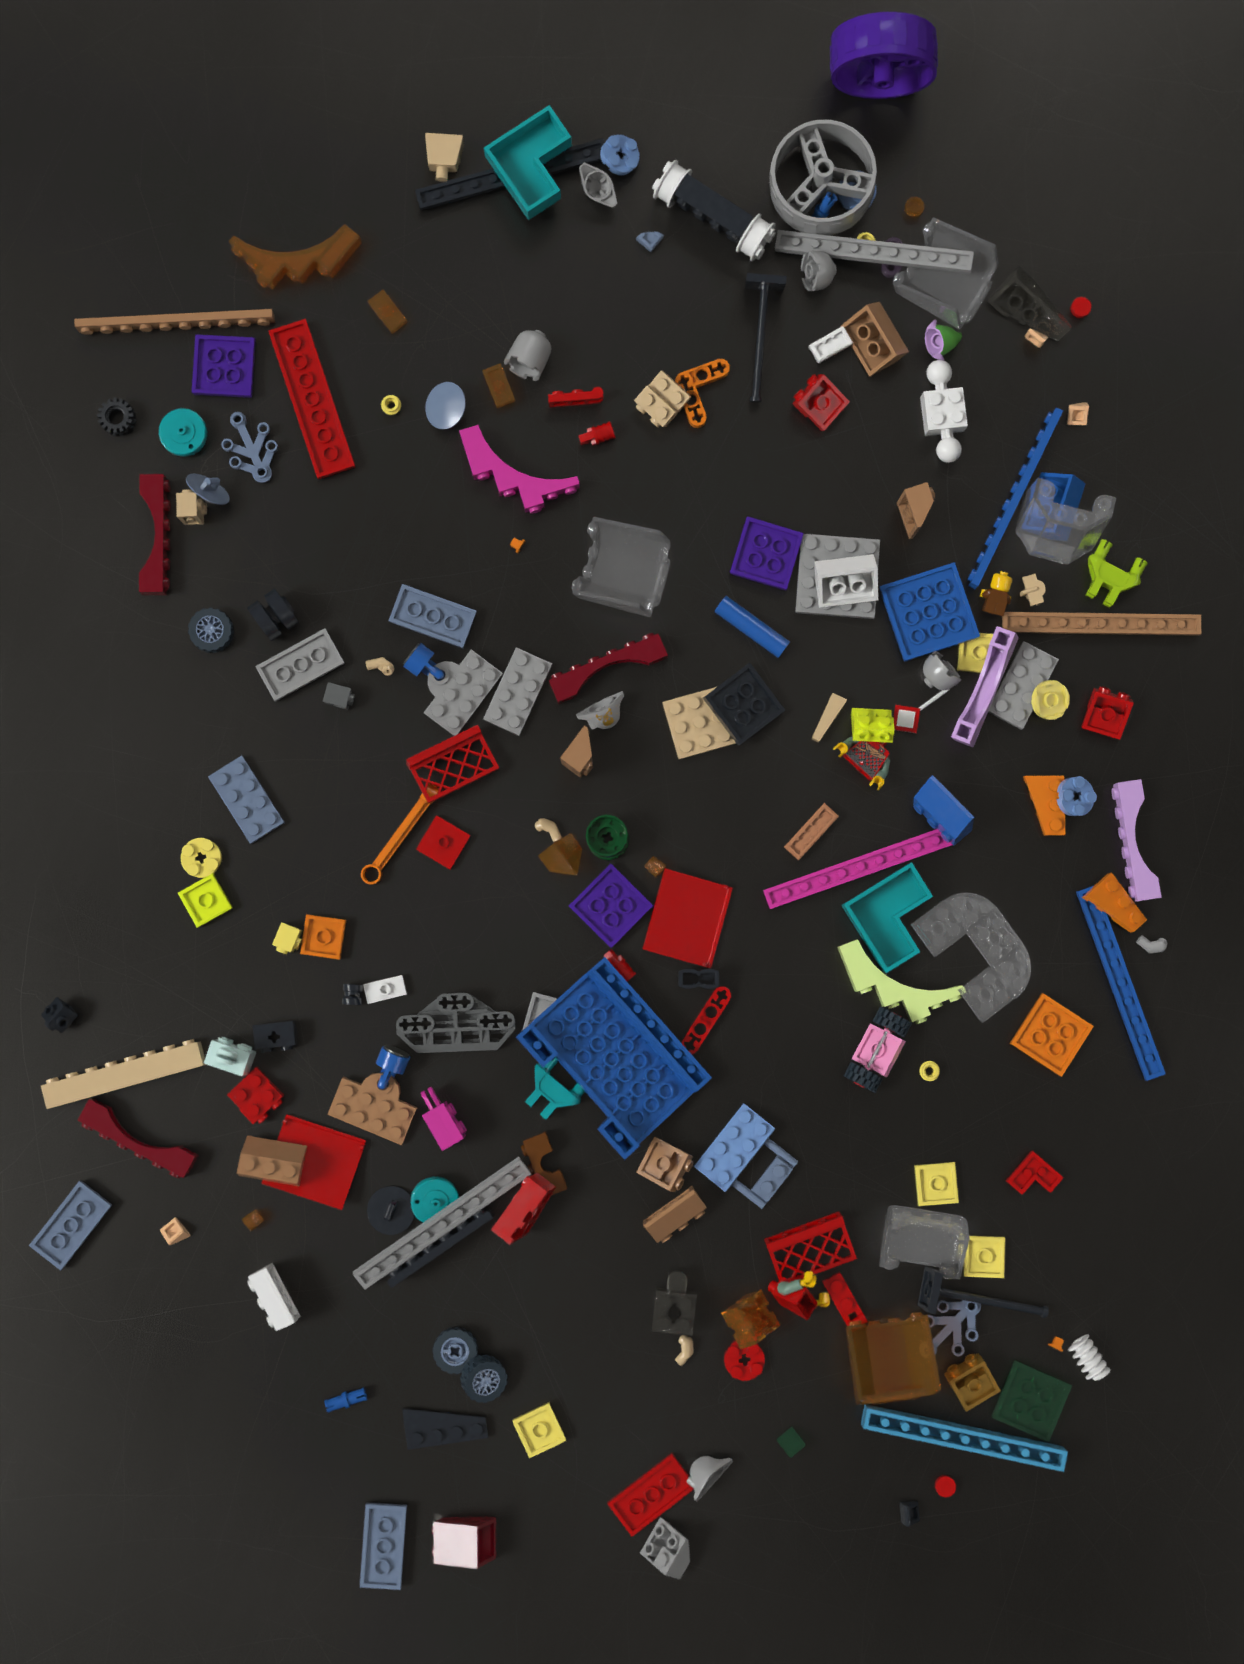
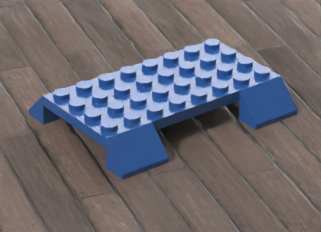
(616, 1054)

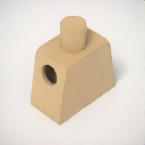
(443, 153)

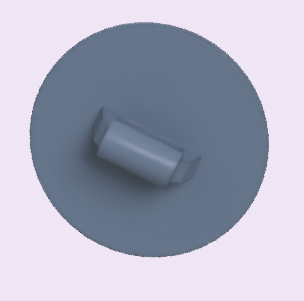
(445, 405)
(208, 488)

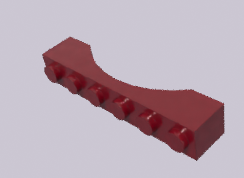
(153, 575)
(646, 652)
(102, 1119)

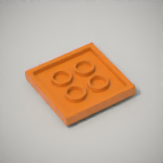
(1051, 1034)

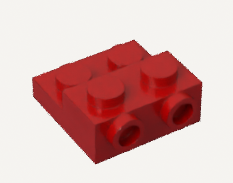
(820, 401)
(1107, 712)
(256, 1096)

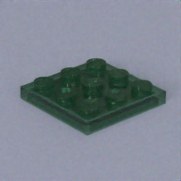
(1031, 1401)

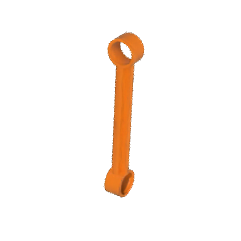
(400, 834)

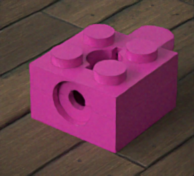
(442, 1121)

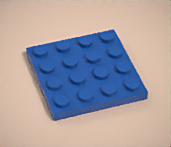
(929, 612)

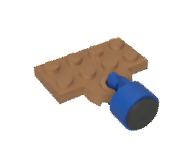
(376, 1101)

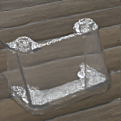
(924, 1239)

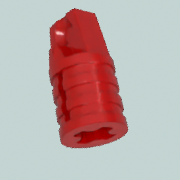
(597, 434)
(620, 964)

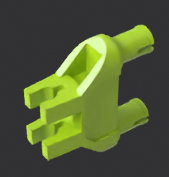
(1110, 576)

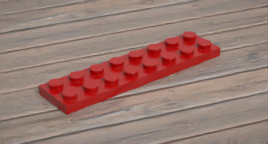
(311, 399)

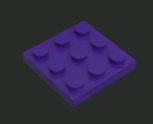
(223, 366)
(766, 553)
(610, 905)

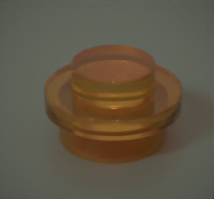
(914, 206)

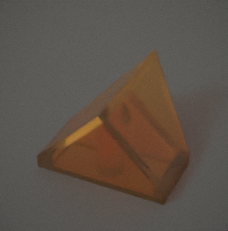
(563, 856)

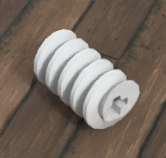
(1089, 1357)

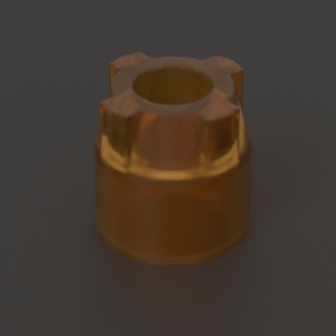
(655, 866)
(252, 1220)

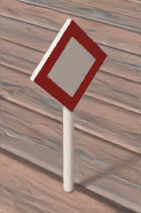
(907, 717)

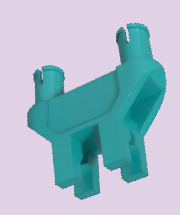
(553, 1090)

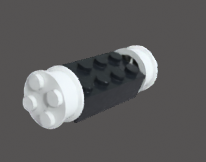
(690, 194)

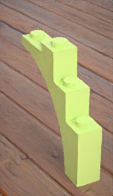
(865, 974)

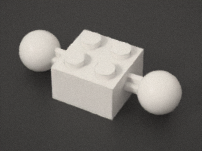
(943, 411)

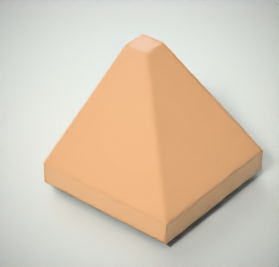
(1036, 338)
(1078, 414)
(174, 1232)

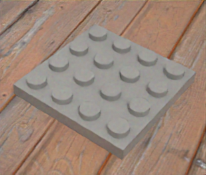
(822, 548)

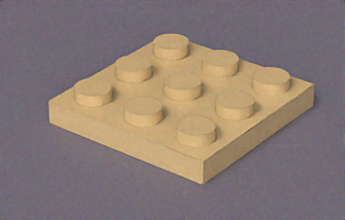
(695, 725)

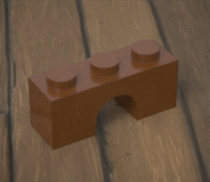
(535, 1148)

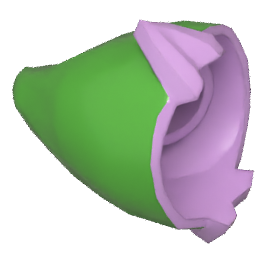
(941, 339)

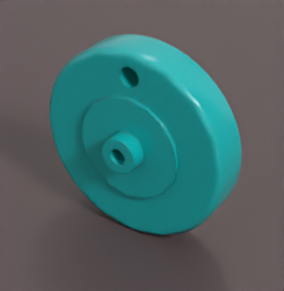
(183, 432)
(432, 1196)

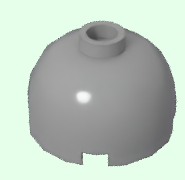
(818, 270)
(940, 673)

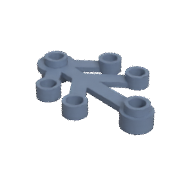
(252, 450)
(953, 1323)

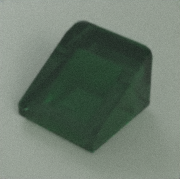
(791, 1442)

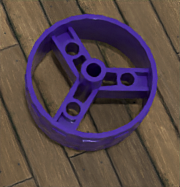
(883, 55)

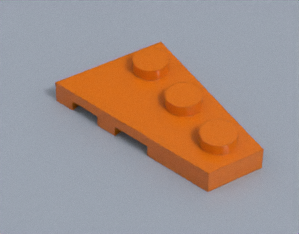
(1044, 796)
(1114, 900)

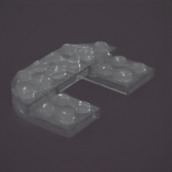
(994, 939)

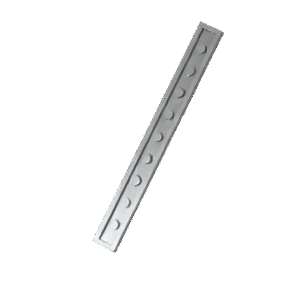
(876, 251)
(441, 1223)

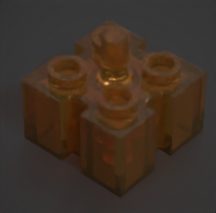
(750, 1319)

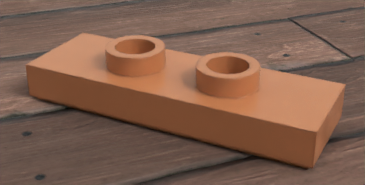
(811, 831)

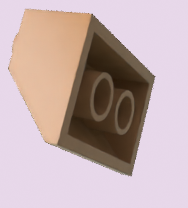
(875, 338)
(914, 507)
(578, 755)
(272, 1160)
(674, 1215)

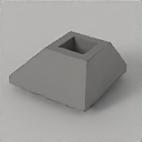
(667, 1549)

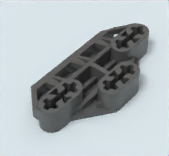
(451, 1023)

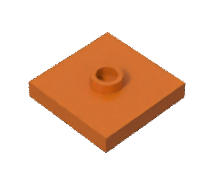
(323, 937)

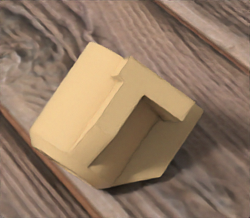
(1033, 590)

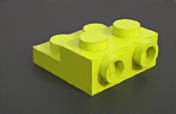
(872, 725)

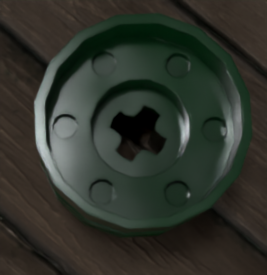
(602, 827)

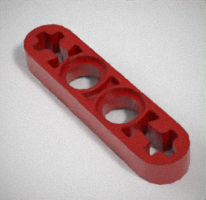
(708, 1022)

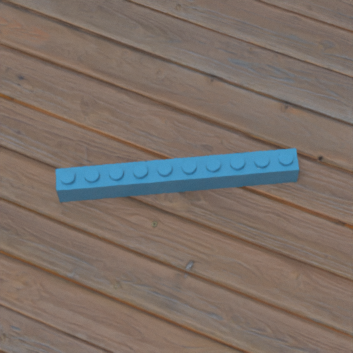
(964, 1437)

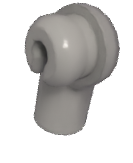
(1154, 946)

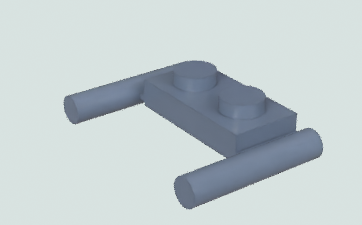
(771, 1178)

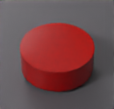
(1080, 307)
(945, 1486)

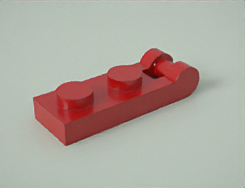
(577, 397)
(843, 1298)

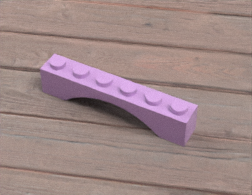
(995, 664)
(1129, 798)

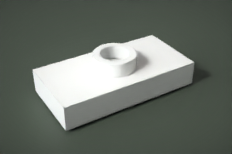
(830, 344)
(385, 989)

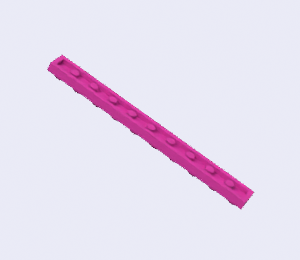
(855, 868)

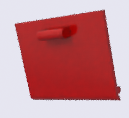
(687, 918)
(328, 1161)

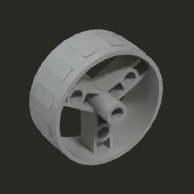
(820, 176)

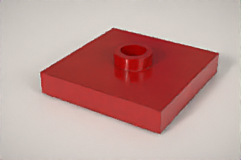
(443, 842)

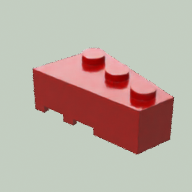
(524, 1208)

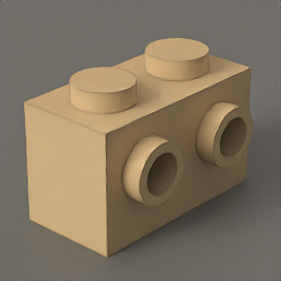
(190, 508)

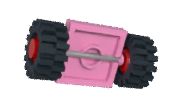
(878, 1049)

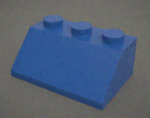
(1067, 488)
(943, 811)

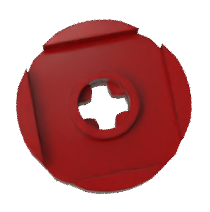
(737, 1369)

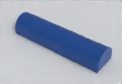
(752, 626)

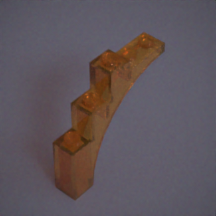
(298, 265)

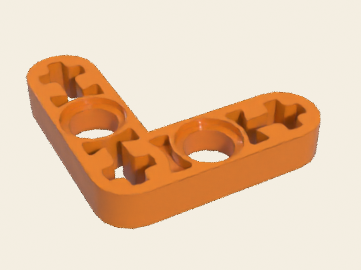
(694, 383)

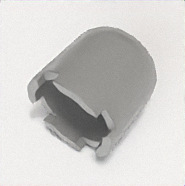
(529, 354)

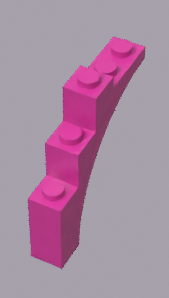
(508, 480)

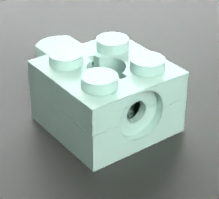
(230, 1057)

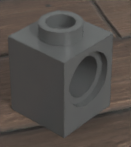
(338, 696)

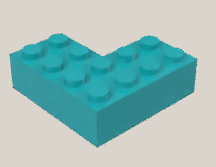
(520, 160)
(877, 915)

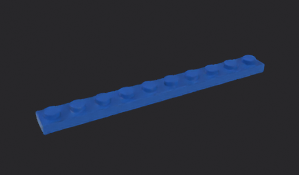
(1017, 489)
(1122, 989)

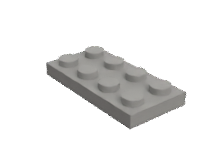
(300, 665)
(517, 691)
(1015, 692)

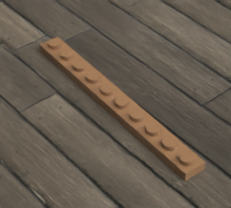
(169, 321)
(1102, 623)

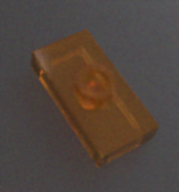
(387, 311)
(498, 385)

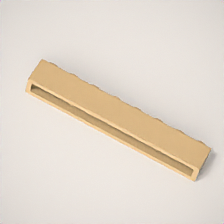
(123, 1075)

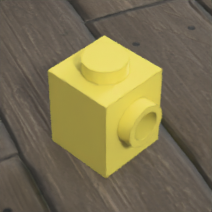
(287, 938)

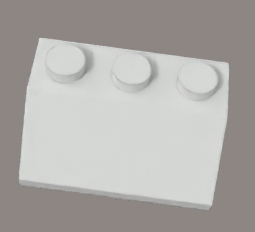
(846, 580)
(273, 1297)

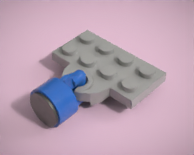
(455, 687)

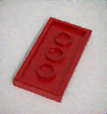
(651, 1494)

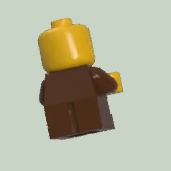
(997, 596)

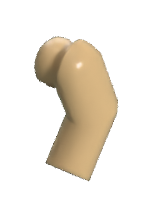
(382, 664)
(549, 826)
(687, 1349)

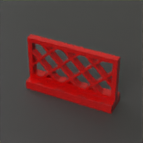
(445, 748)
(806, 1232)

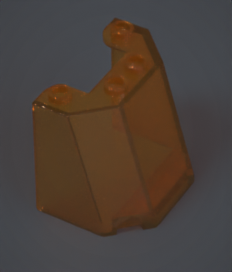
(892, 1360)

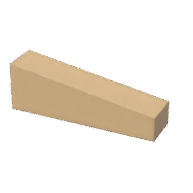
(832, 709)

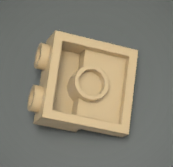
(662, 399)

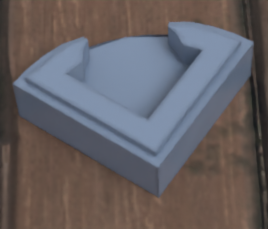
(650, 239)

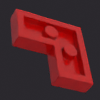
(1033, 1169)

